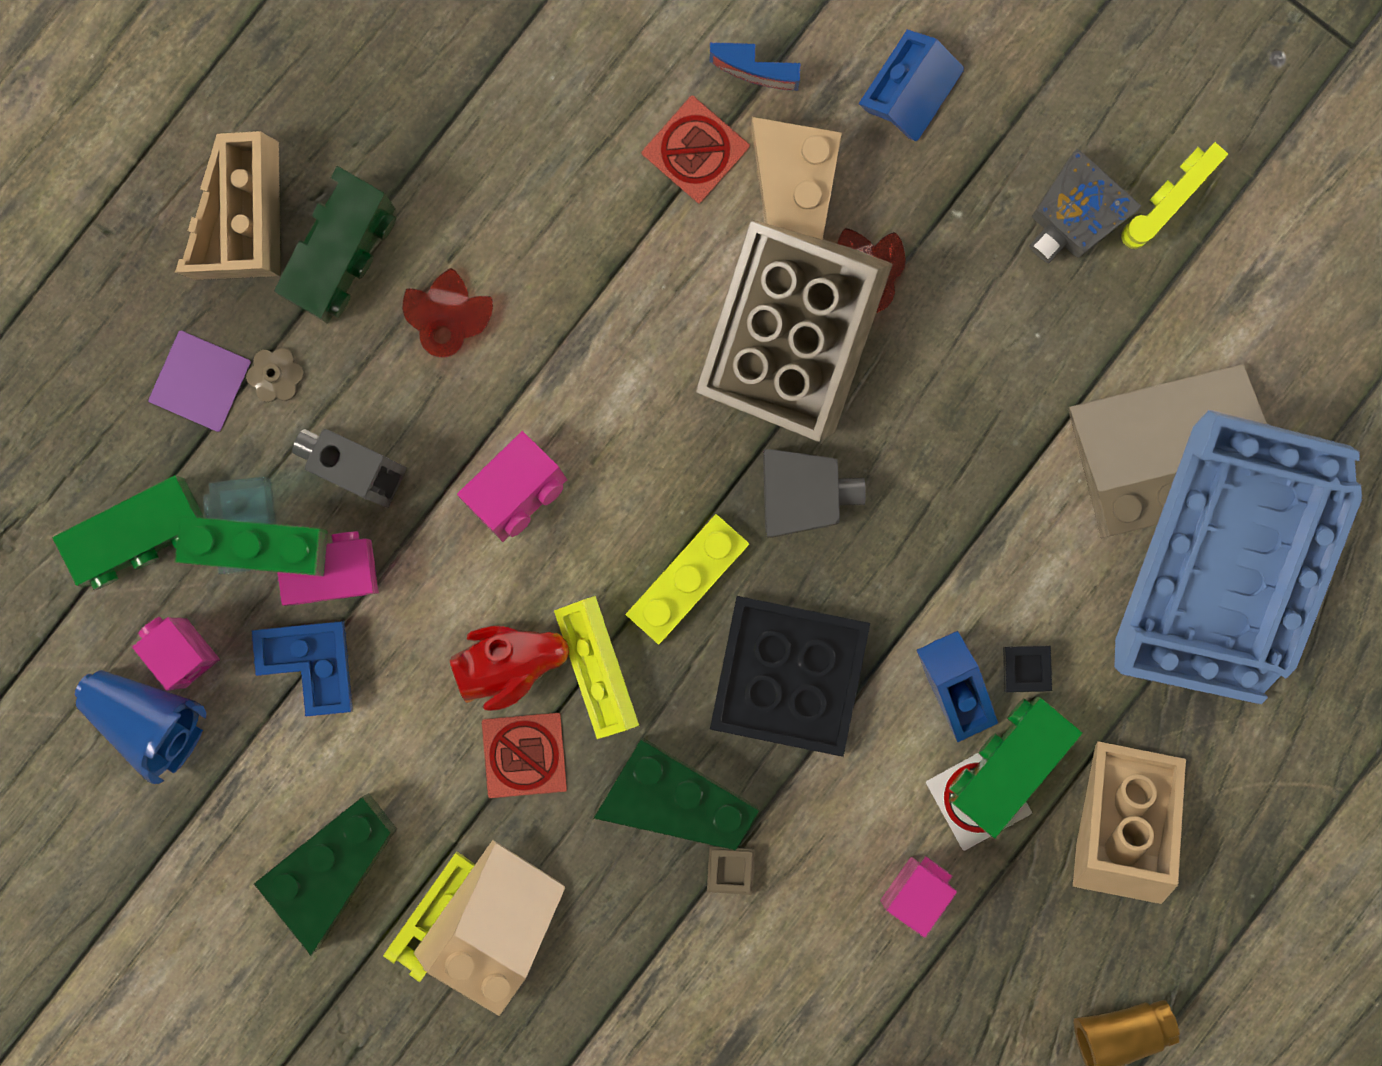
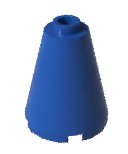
(141, 722)

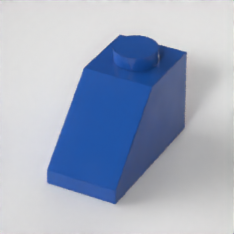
(957, 686)

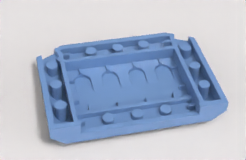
(1239, 558)

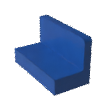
(912, 83)

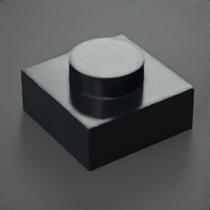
(1027, 669)

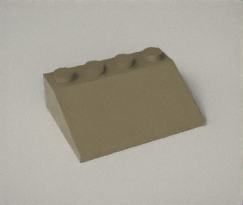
(793, 329)
(1138, 439)

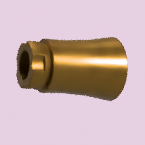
(1126, 1034)

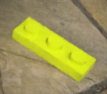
(687, 579)
(596, 668)

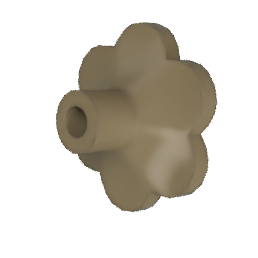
(284, 381)

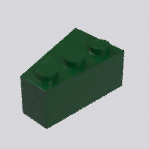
(337, 247)
(675, 800)
(324, 872)

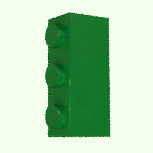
(126, 533)
(251, 546)
(1013, 765)

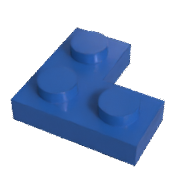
(319, 655)

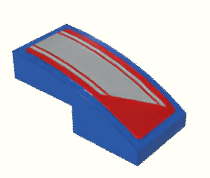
(740, 62)

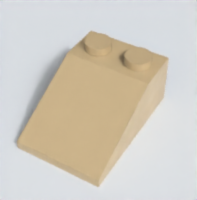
(1131, 824)
(491, 928)

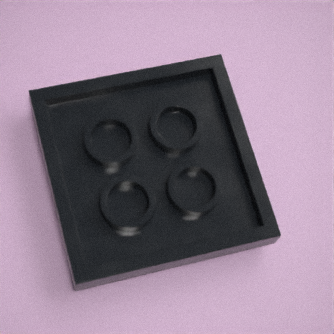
(789, 676)

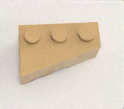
(795, 174)
(238, 212)

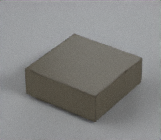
(730, 870)

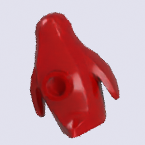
(505, 664)

